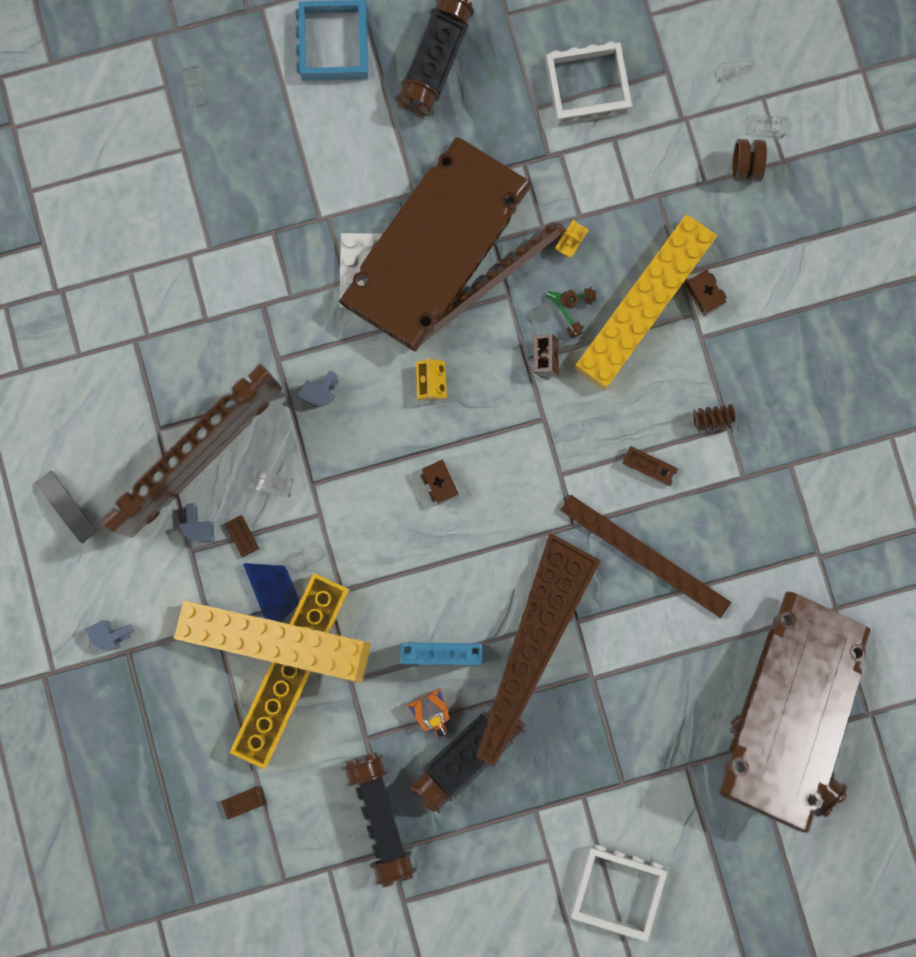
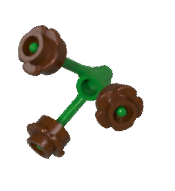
(569, 300)

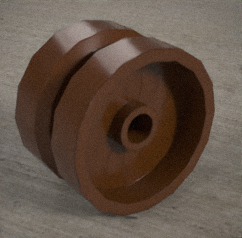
(749, 160)

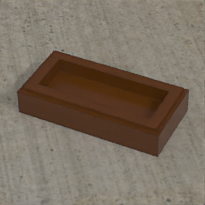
(242, 536)
(243, 802)

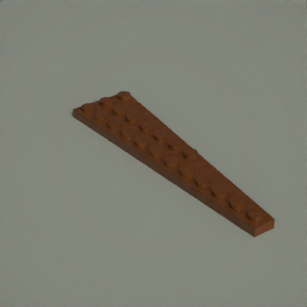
(553, 598)

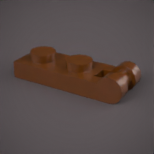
(649, 465)

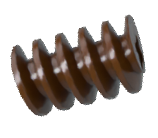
(714, 417)

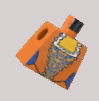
(431, 712)

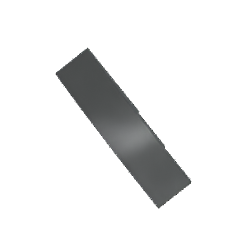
(66, 507)

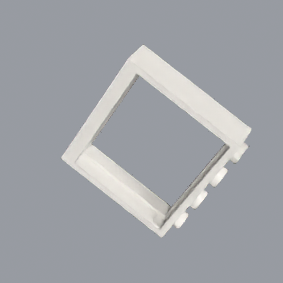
(594, 111)
(611, 924)

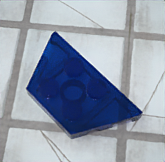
(272, 590)

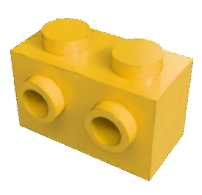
(431, 380)

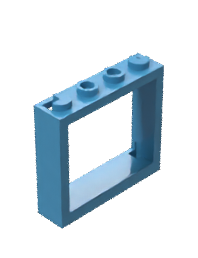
(332, 73)
(441, 653)

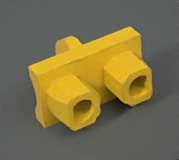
(571, 239)

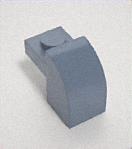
(319, 395)
(196, 530)
(104, 638)

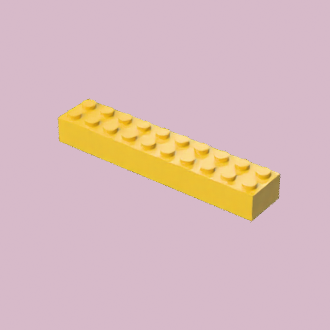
(645, 302)
(273, 641)
(283, 683)

